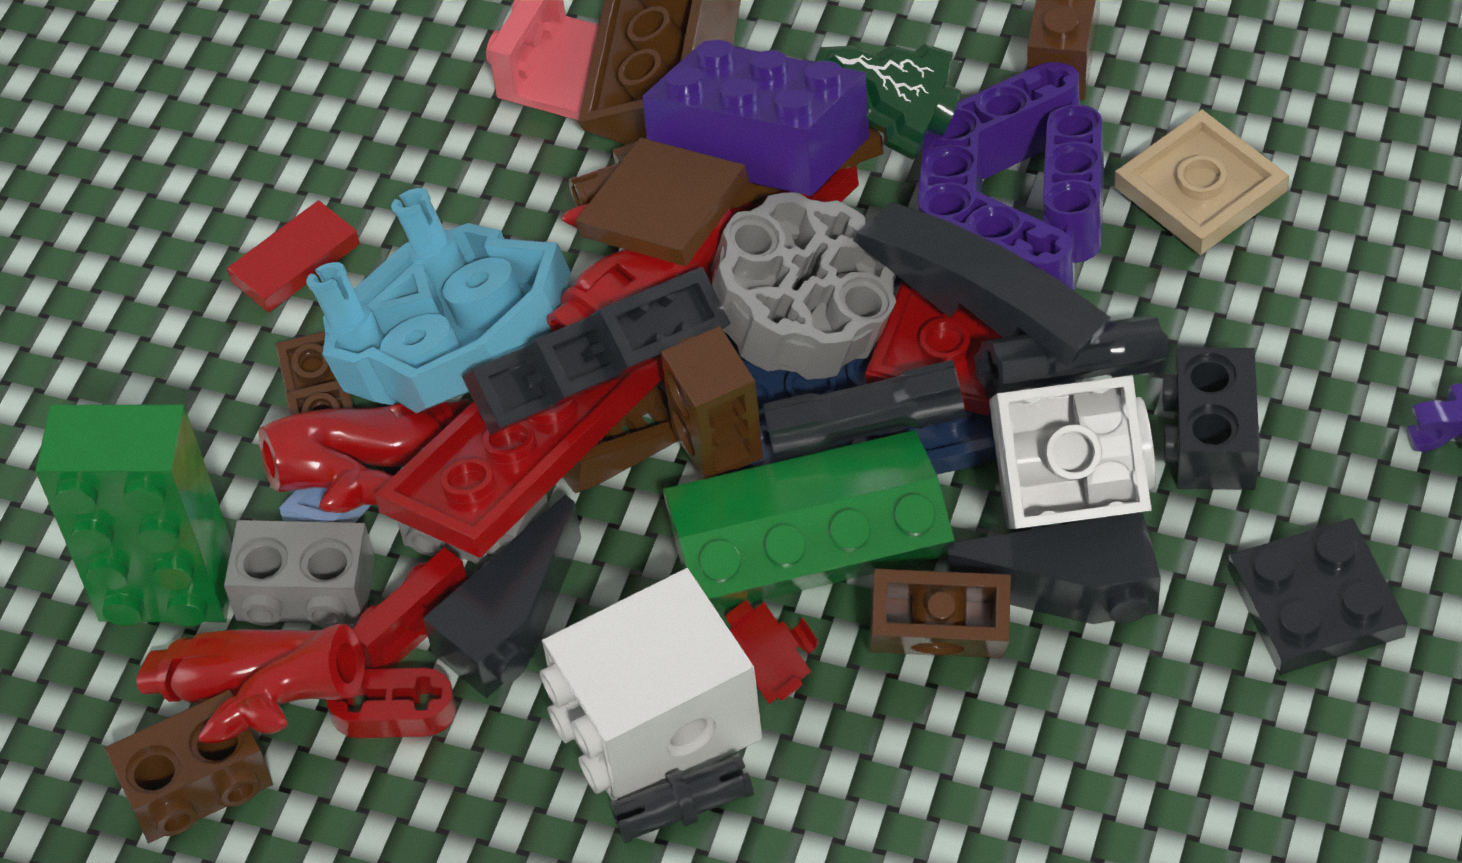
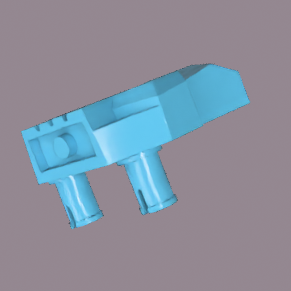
(436, 308)

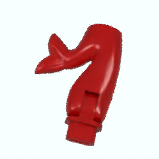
(623, 275)
(330, 444)
(259, 671)

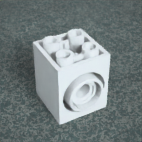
(1073, 452)
(651, 688)

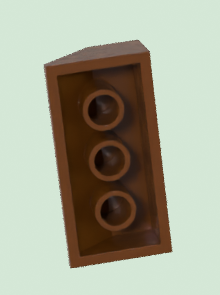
(636, 49)

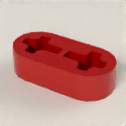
(392, 705)

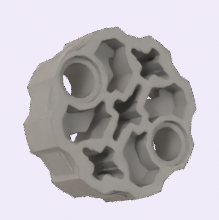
(771, 256)

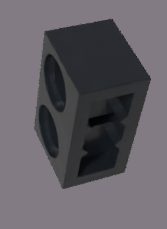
(1217, 406)

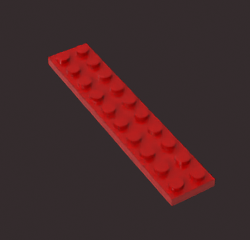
(479, 485)

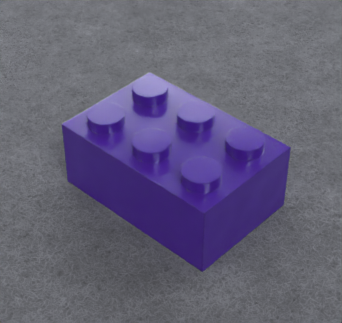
(764, 110)

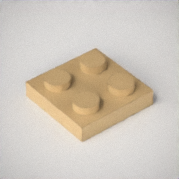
(1201, 181)

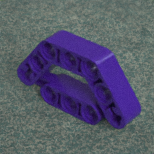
(1002, 128)

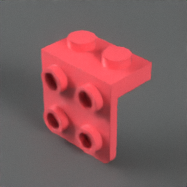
(542, 57)

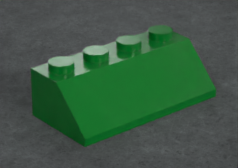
(810, 520)

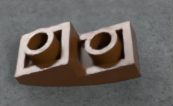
(308, 377)

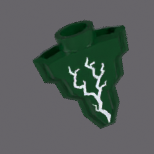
(903, 91)

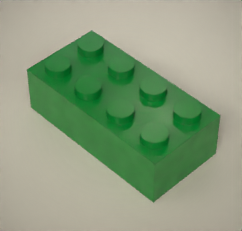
(137, 512)

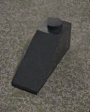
(1072, 570)
(500, 613)

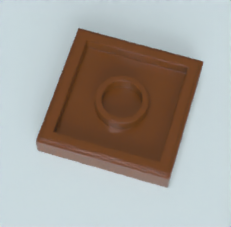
(663, 201)

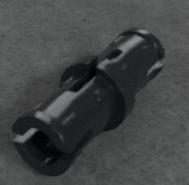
(681, 798)

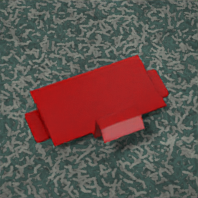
(772, 648)

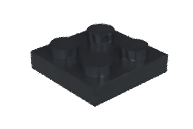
(1317, 596)

